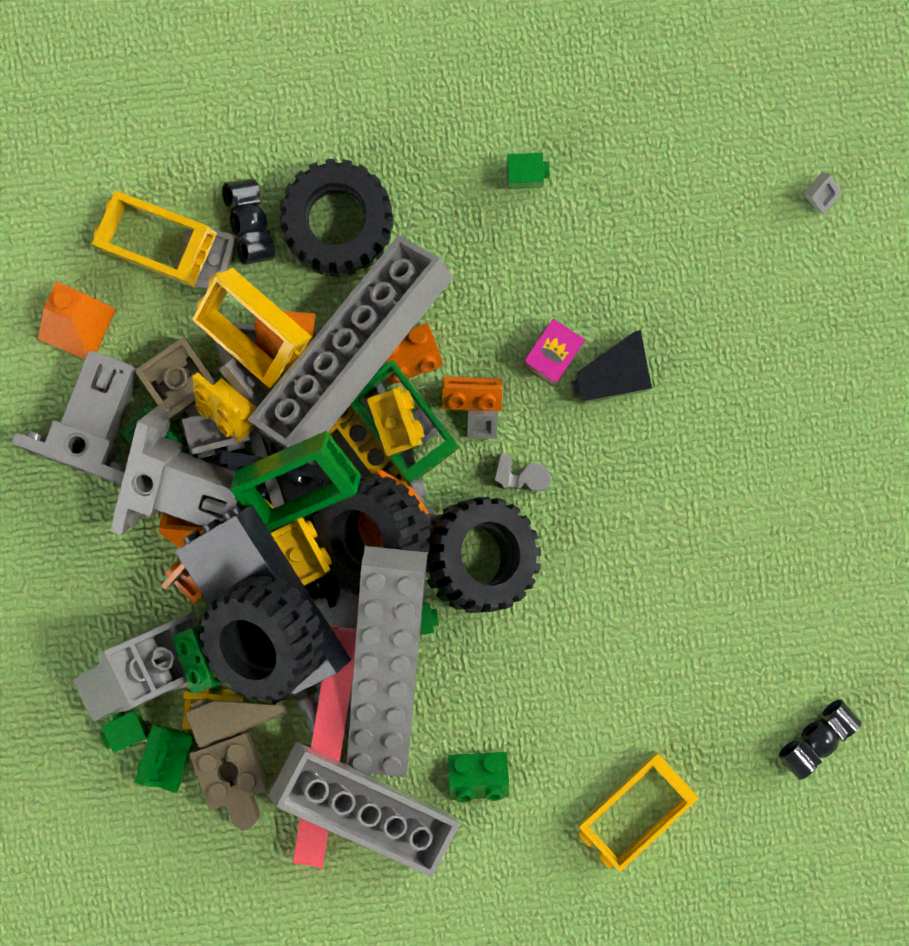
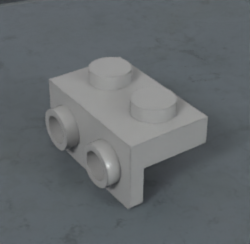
(205, 437)

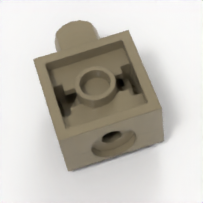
(170, 378)
(231, 777)

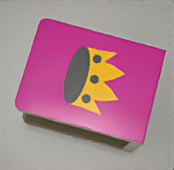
(553, 352)

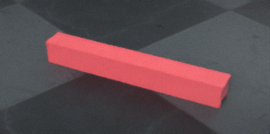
(327, 740)

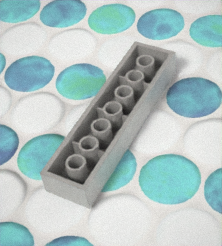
(352, 345)
(386, 660)

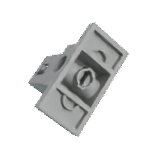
(90, 419)
(168, 480)
(135, 670)

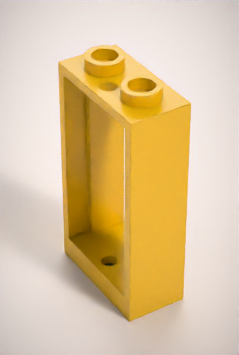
(195, 252)
(235, 341)
(687, 800)

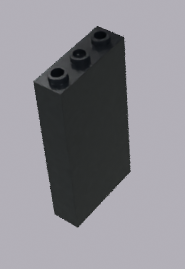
(244, 549)

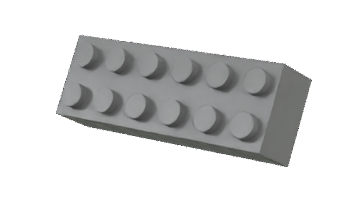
(363, 809)

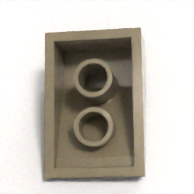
(220, 720)

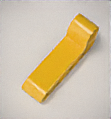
(364, 447)

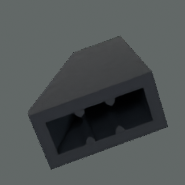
(615, 373)

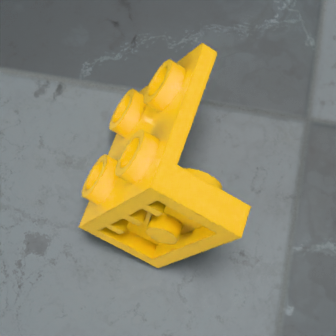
(223, 406)

